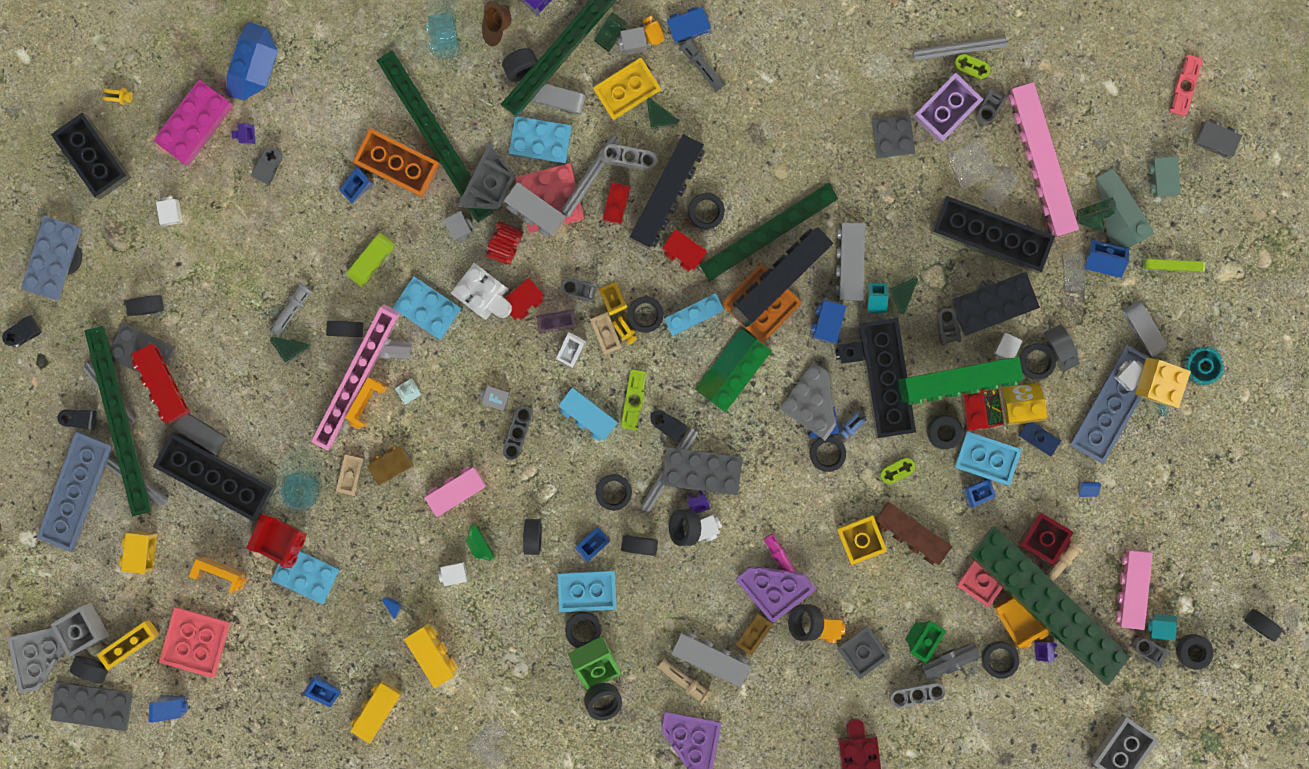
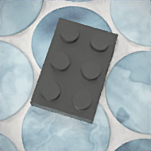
(131, 340)

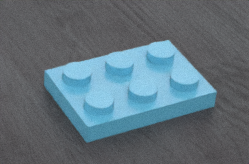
(540, 140)
(427, 308)
(987, 458)
(308, 577)
(587, 591)

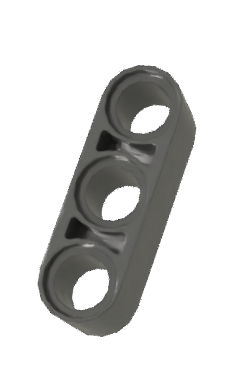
(200, 432)
(511, 440)

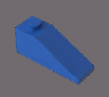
(167, 708)

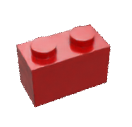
(616, 204)
(524, 298)

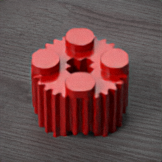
(503, 242)

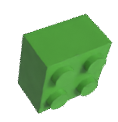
(594, 663)

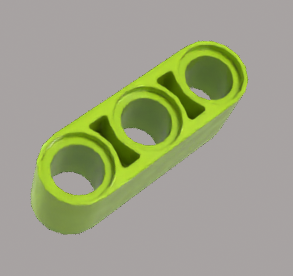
(370, 259)

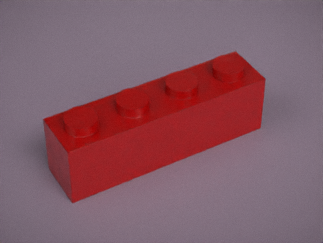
(160, 384)

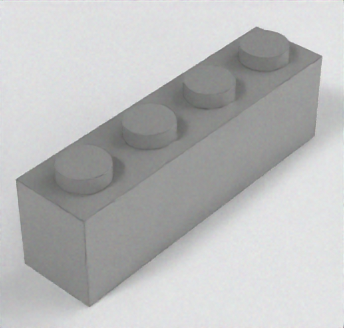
(851, 261)
(711, 659)

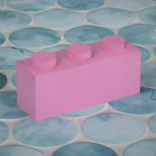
(455, 491)

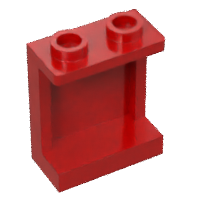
(277, 540)

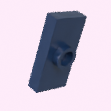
(1039, 438)

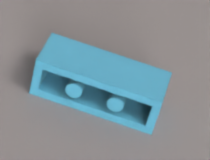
(694, 314)
(587, 415)

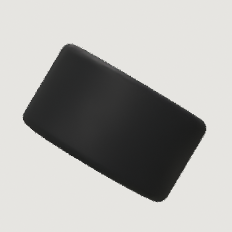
(518, 63)
(957, 432)
(1206, 656)

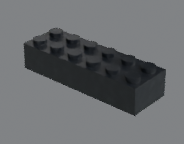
(666, 192)
(992, 234)
(785, 273)
(883, 367)
(214, 476)

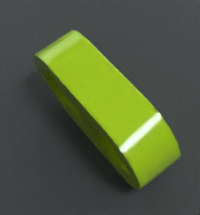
(974, 63)
(895, 466)

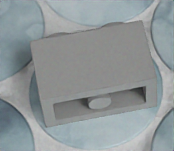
(632, 41)

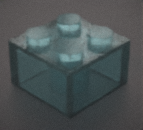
(444, 36)

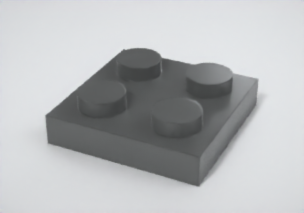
(893, 137)
(863, 652)

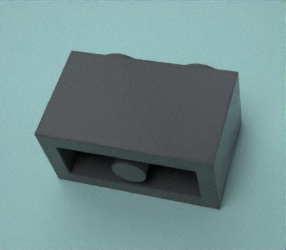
(1218, 139)

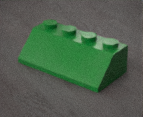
(733, 370)

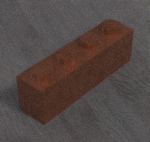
(916, 535)

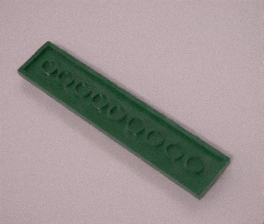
(1050, 605)

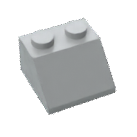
(80, 630)

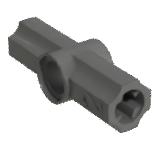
(950, 661)

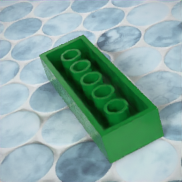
(956, 380)

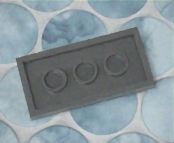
(702, 471)
(91, 706)

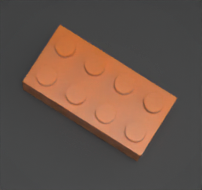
(396, 163)

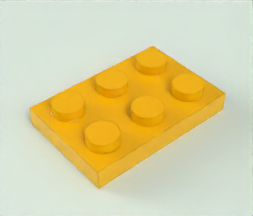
(627, 89)

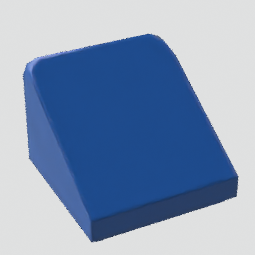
(1089, 489)
(393, 606)

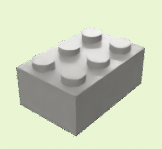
(534, 210)
(1124, 746)

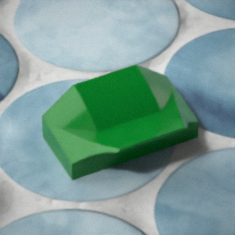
(478, 544)
(924, 639)

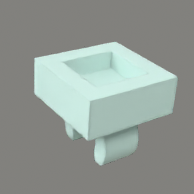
(408, 391)

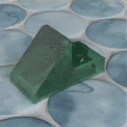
(610, 32)
(1093, 215)

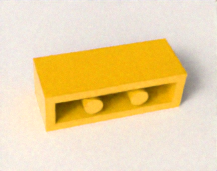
(128, 644)
(375, 711)

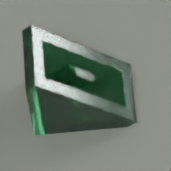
(659, 116)
(902, 294)
(289, 349)

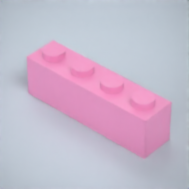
(1135, 589)

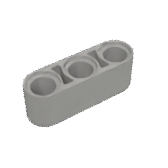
(560, 99)
(636, 157)
(1145, 329)
(926, 696)

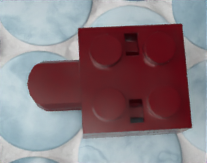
(858, 748)

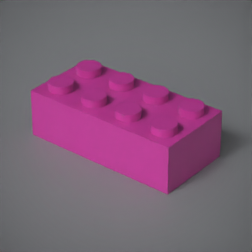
(193, 123)

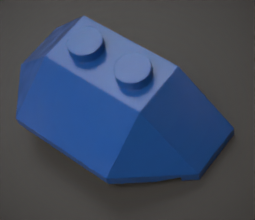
(251, 62)

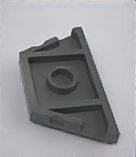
(488, 182)

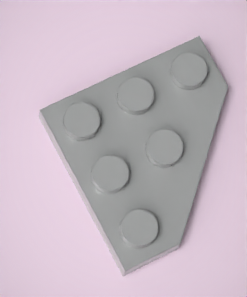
(813, 402)
(34, 657)

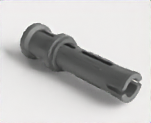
(696, 57)

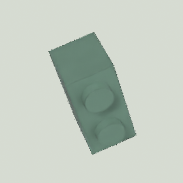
(1164, 177)

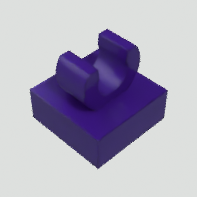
(244, 134)
(699, 503)
(1045, 651)

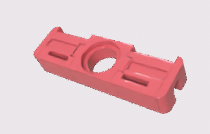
(1189, 73)

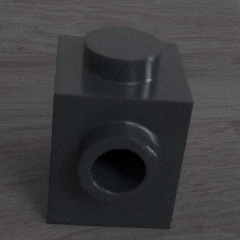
(849, 352)

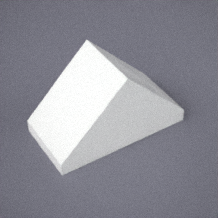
(570, 349)

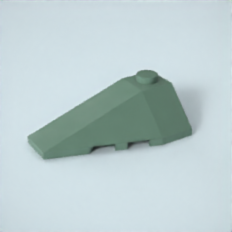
(1128, 223)

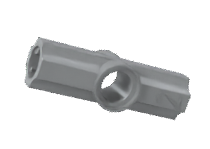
(391, 349)

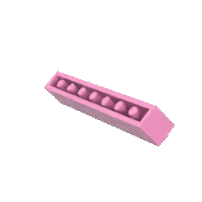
(1043, 160)
(356, 376)

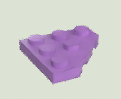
(775, 589)
(692, 739)

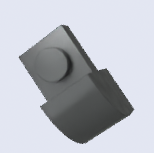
(1063, 347)

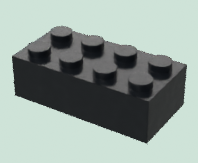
(91, 156)
(995, 303)

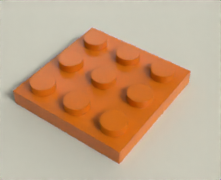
(772, 317)

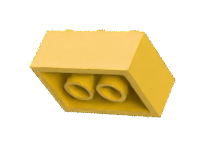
(431, 655)

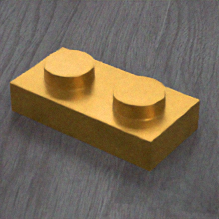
(754, 634)

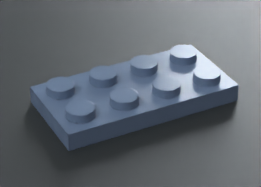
(51, 258)

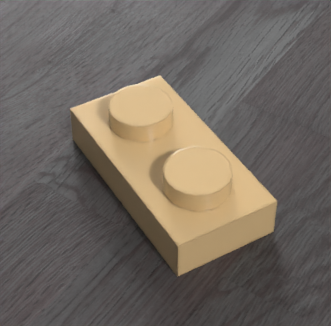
(606, 333)
(350, 475)

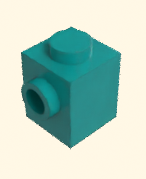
(877, 297)
(1163, 626)

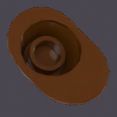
(495, 21)

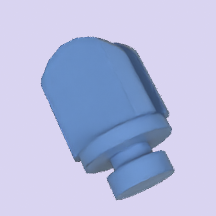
(847, 430)

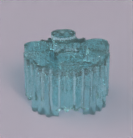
(309, 485)

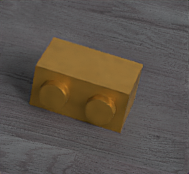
(390, 465)

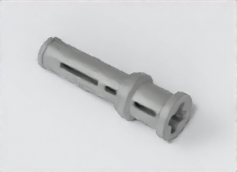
(295, 302)

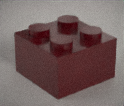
(1045, 538)

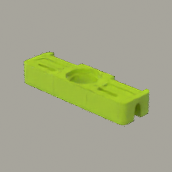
(1173, 265)
(635, 386)

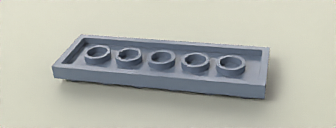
(1108, 413)
(74, 491)

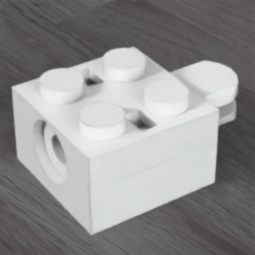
(483, 293)

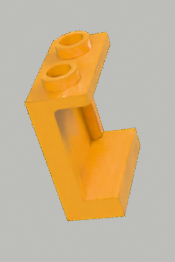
(362, 399)
(206, 564)
(1020, 623)

